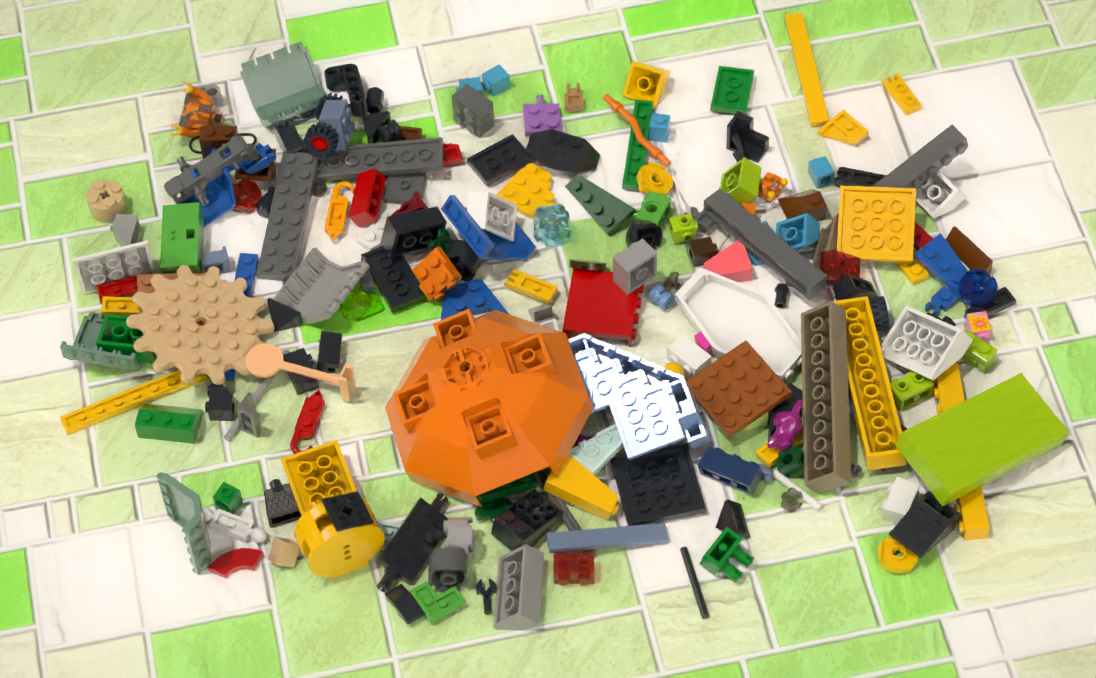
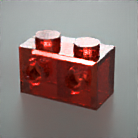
(839, 264)
(573, 568)

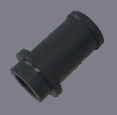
(781, 295)

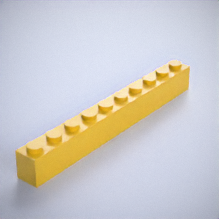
(973, 517)

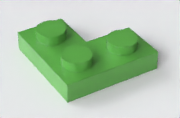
(436, 606)

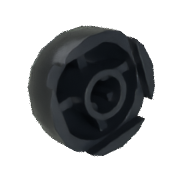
(644, 229)

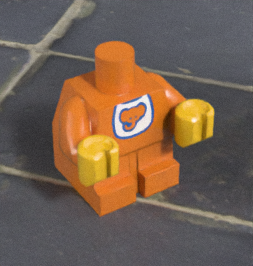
(770, 186)

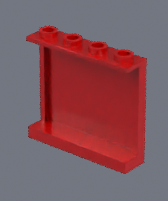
(601, 307)

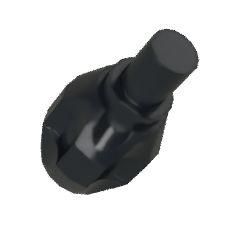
(265, 202)

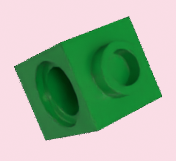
(227, 498)

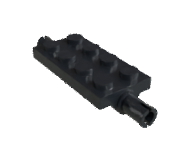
(413, 542)

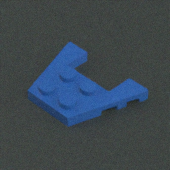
(472, 296)

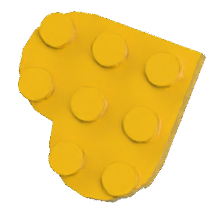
(529, 190)

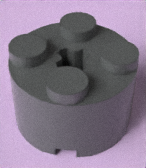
(448, 568)

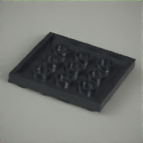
(658, 486)

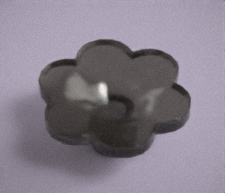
(671, 282)
(791, 500)

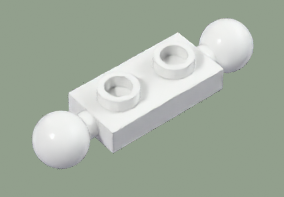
(234, 525)

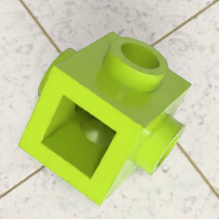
(683, 228)

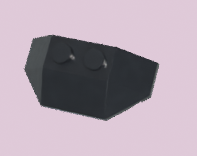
(563, 152)

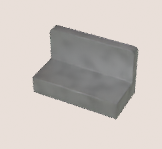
(248, 416)

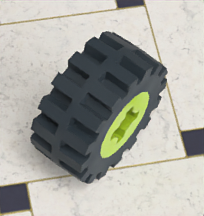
(879, 312)

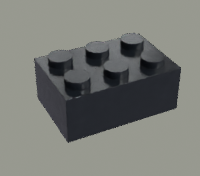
(411, 231)

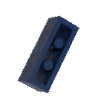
(730, 470)

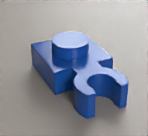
(942, 300)

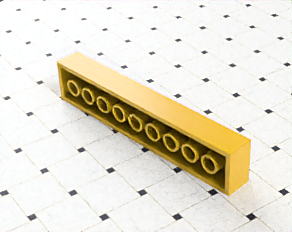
(870, 388)

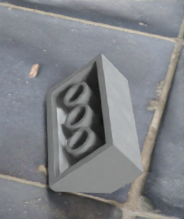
(519, 589)

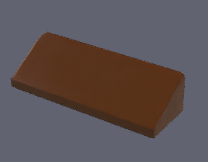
(967, 251)

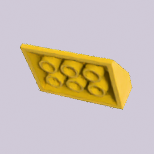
(317, 474)

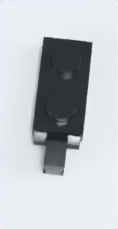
(1001, 301)

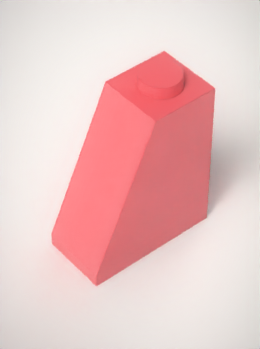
(731, 263)

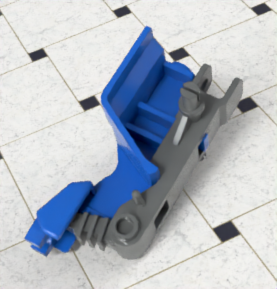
(210, 178)

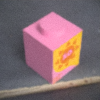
(979, 325)

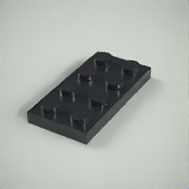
(394, 279)

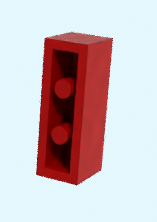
(367, 197)

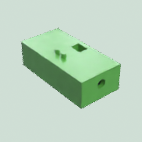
(182, 237)

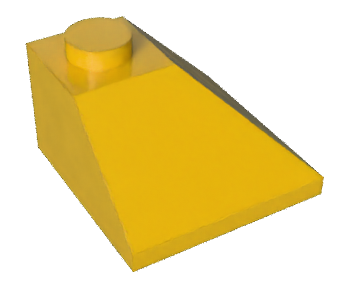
(646, 82)

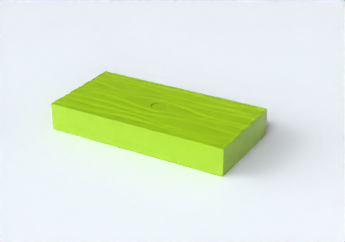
(981, 439)

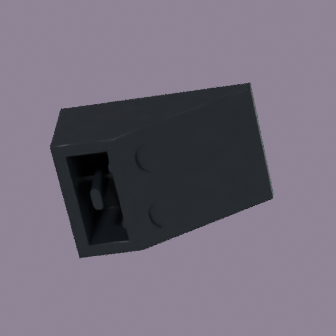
(525, 521)
(925, 525)

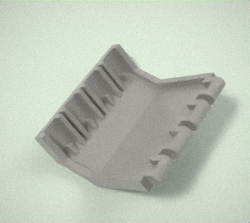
(319, 286)

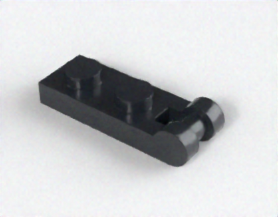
(857, 177)

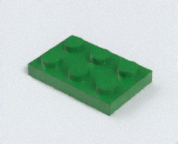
(732, 90)

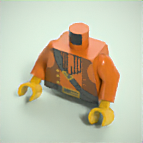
(196, 112)

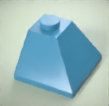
(799, 231)

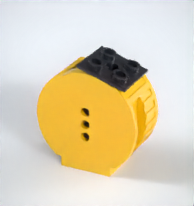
(339, 535)

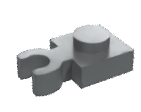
(704, 221)

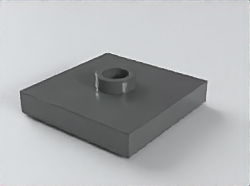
(402, 186)

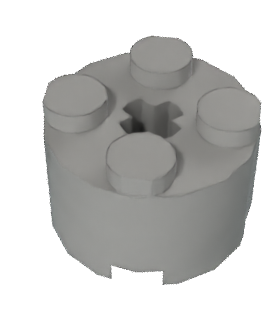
(459, 534)

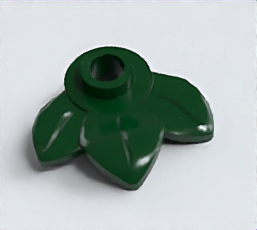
(442, 240)
(492, 508)

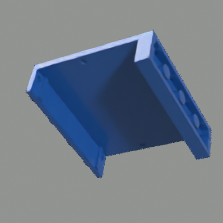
(484, 243)

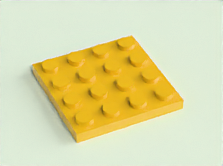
(877, 223)

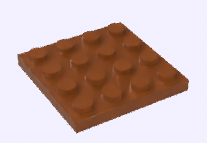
(738, 389)

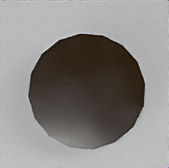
(587, 264)

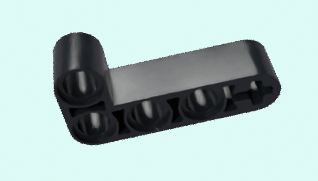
(348, 78)

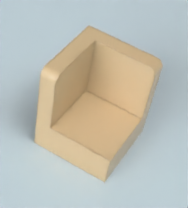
(284, 552)

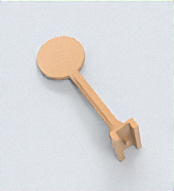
(267, 360)

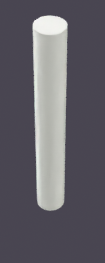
(788, 483)

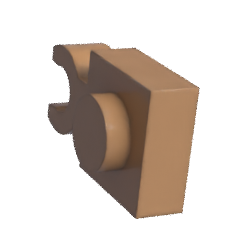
(573, 99)

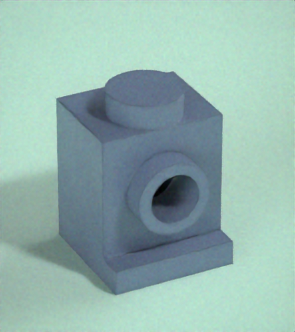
(218, 259)

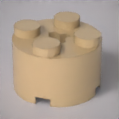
(105, 200)

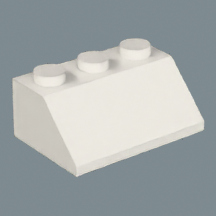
(939, 195)
(493, 213)

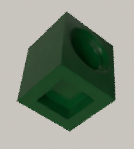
(791, 462)

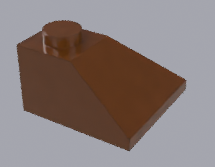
(802, 203)

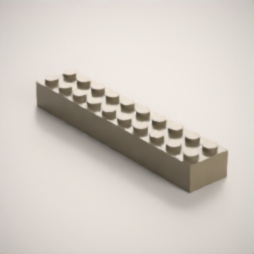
(825, 398)

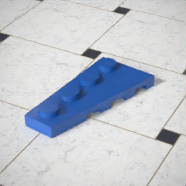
(943, 263)

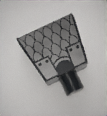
(280, 504)

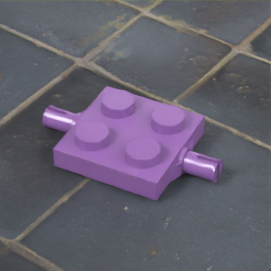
(541, 117)

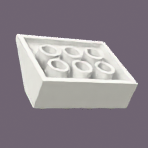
(113, 265)
(924, 343)

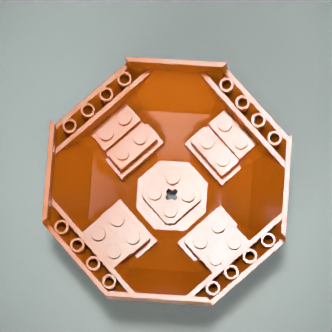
(497, 420)

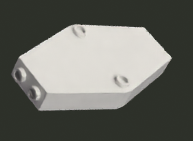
(735, 313)

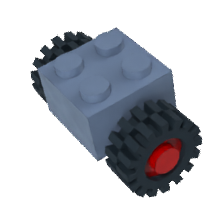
(333, 129)

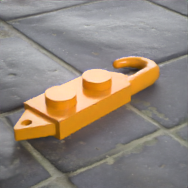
(337, 211)

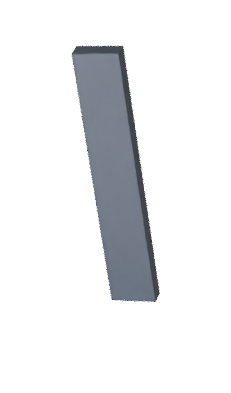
(607, 538)

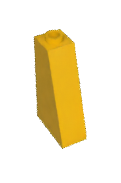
(582, 489)

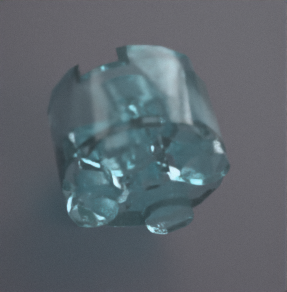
(551, 225)

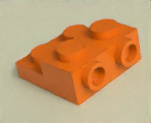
(436, 274)

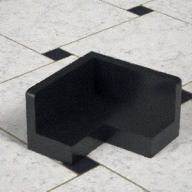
(755, 142)

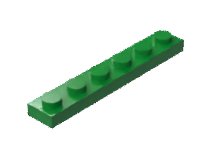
(636, 152)

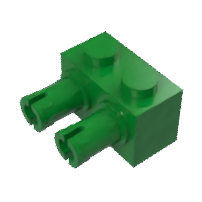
(725, 547)

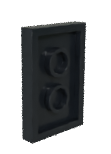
(499, 160)

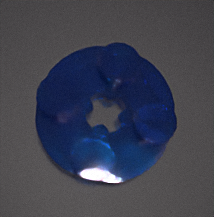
(977, 297)

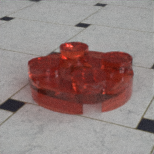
(248, 204)

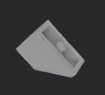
(125, 229)

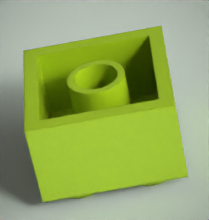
(742, 181)

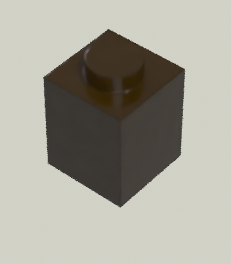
(702, 250)

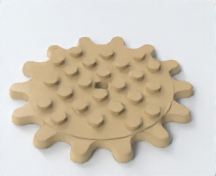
(177, 339)

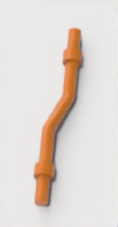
(655, 152)

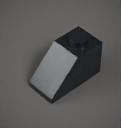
(288, 137)
(853, 287)

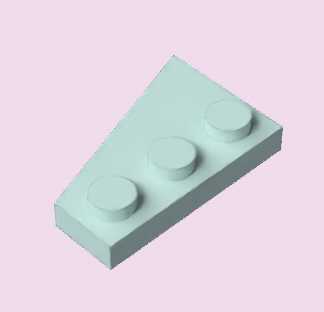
(598, 450)

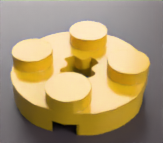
(655, 170)
(895, 564)

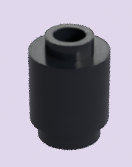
(374, 100)

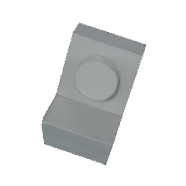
(541, 313)

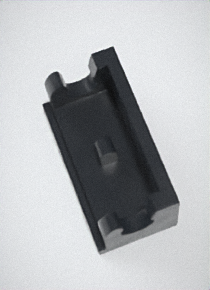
(329, 351)

